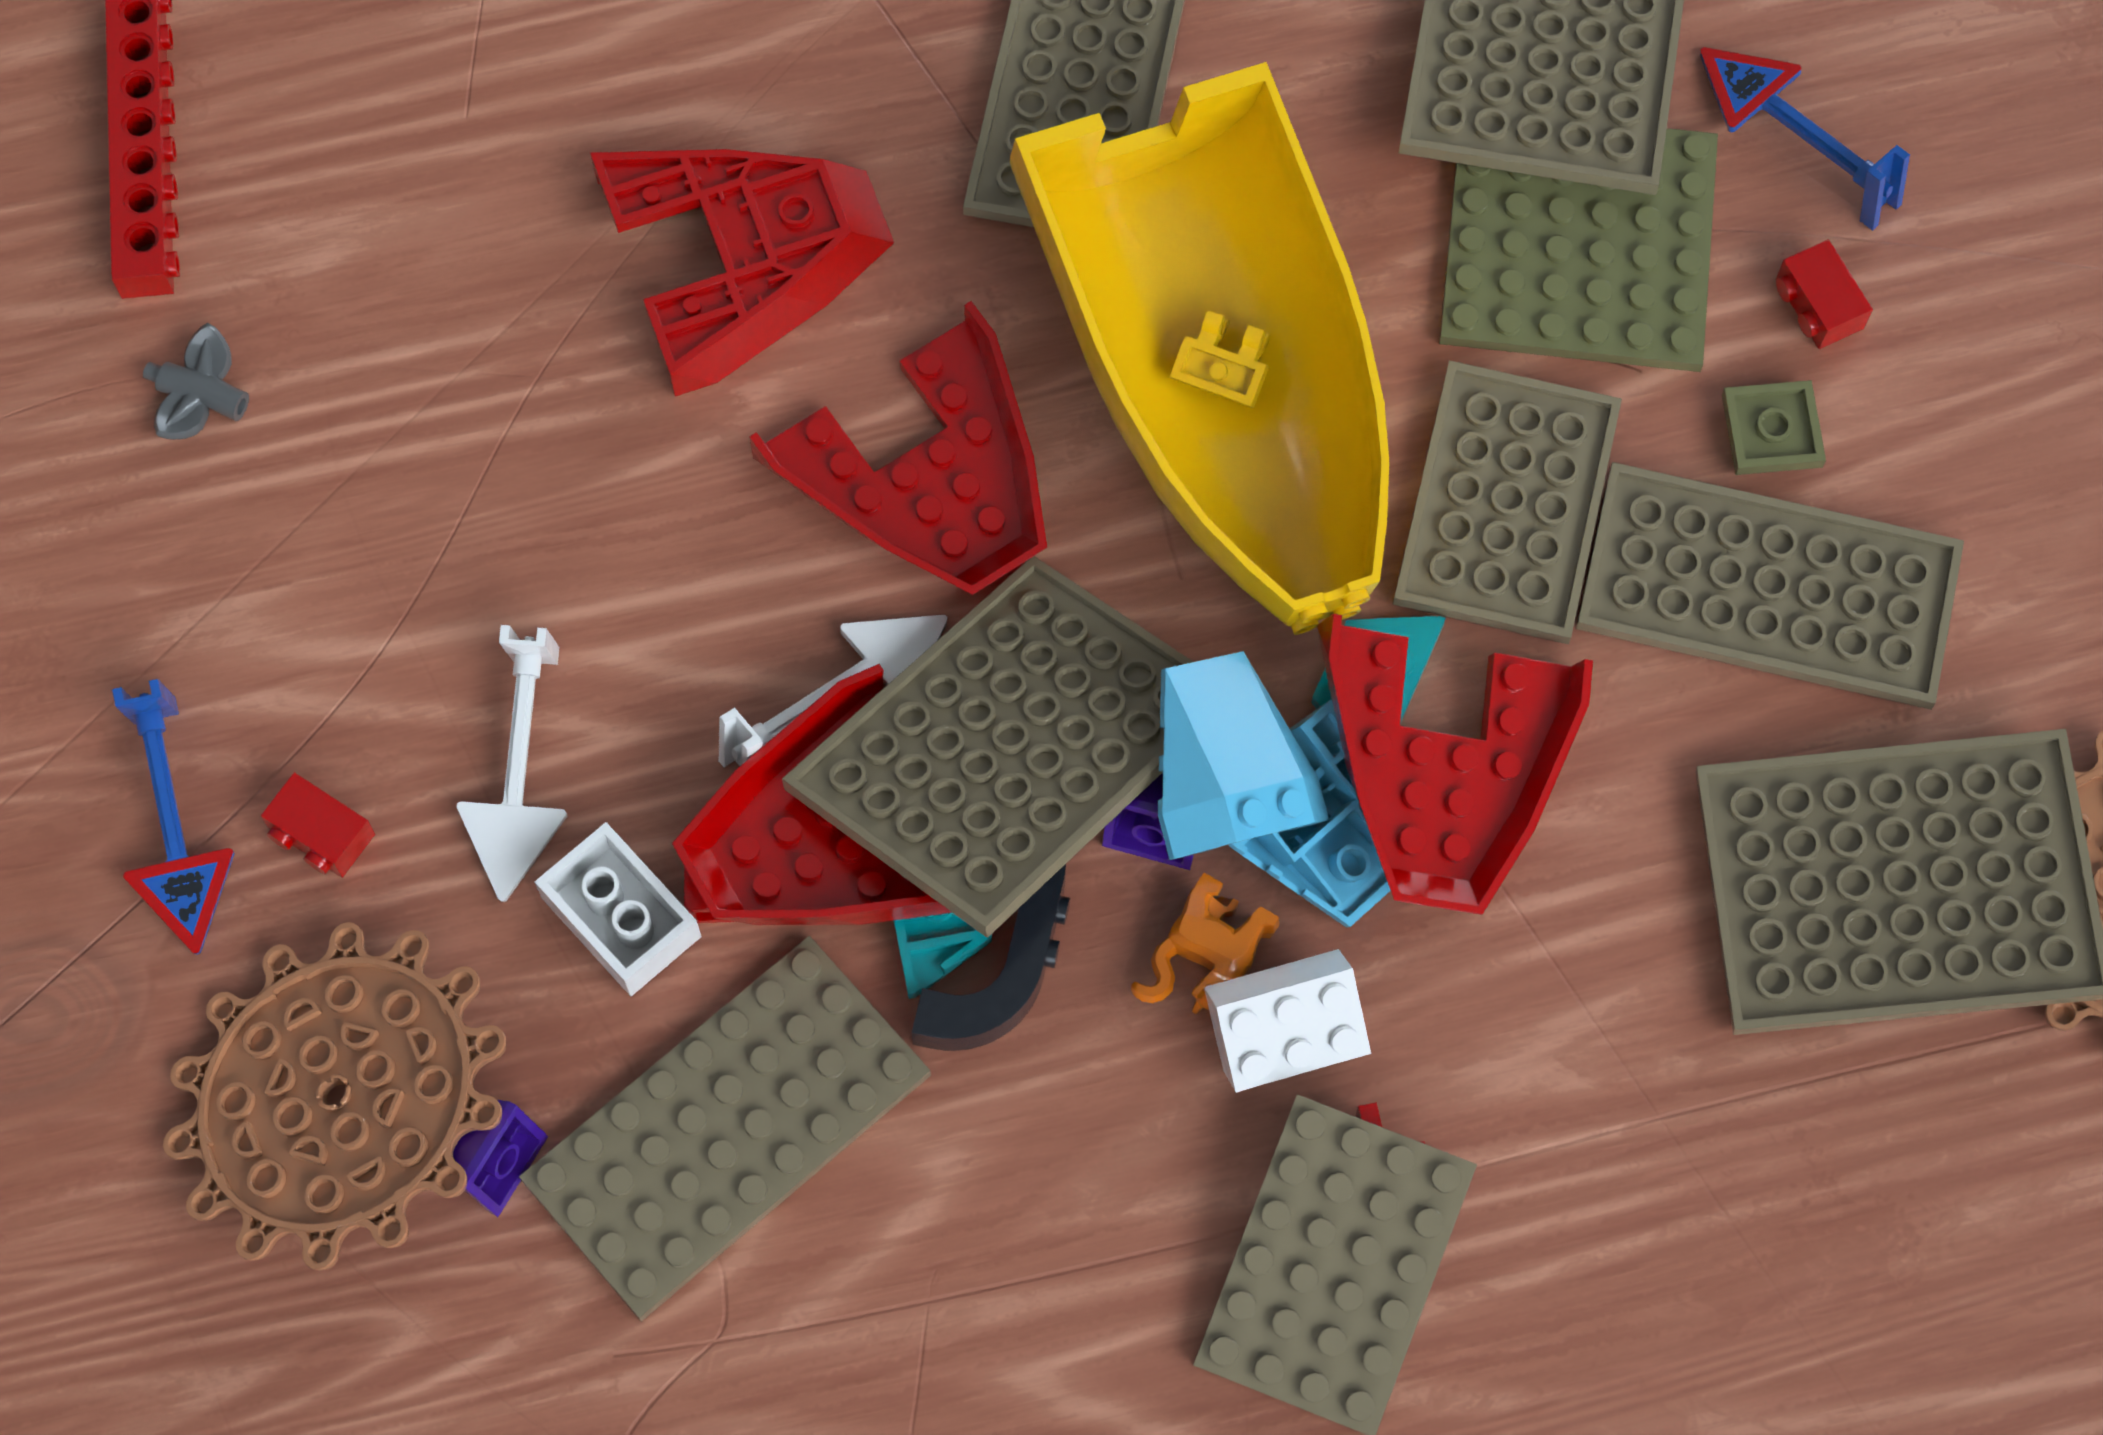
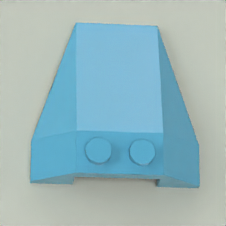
(1228, 760)
(1331, 860)

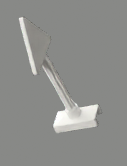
(883, 642)
(508, 833)

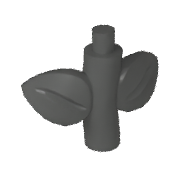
(196, 386)

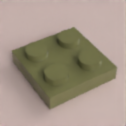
(1773, 427)

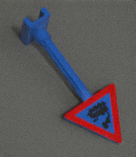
(1752, 83)
(184, 887)

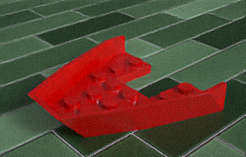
(784, 232)
(955, 502)
(1444, 805)
(777, 861)

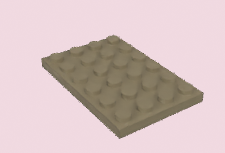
(1508, 502)
(1335, 1265)

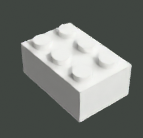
(618, 909)
(1287, 1020)

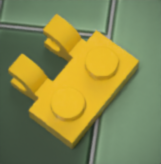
(1219, 370)

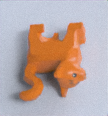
(1208, 941)

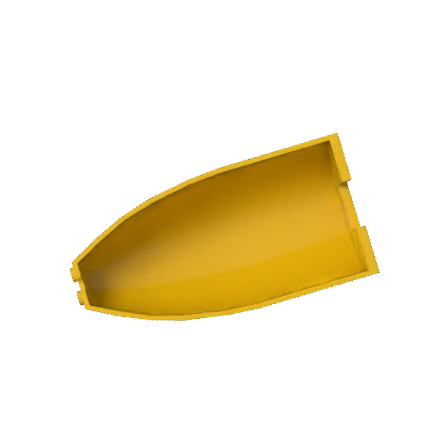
(1230, 224)

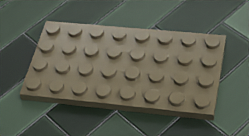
(1062, 66)
(1771, 585)
(725, 1127)

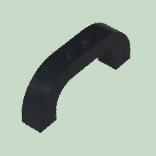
(980, 1018)

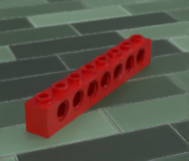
(152, 270)

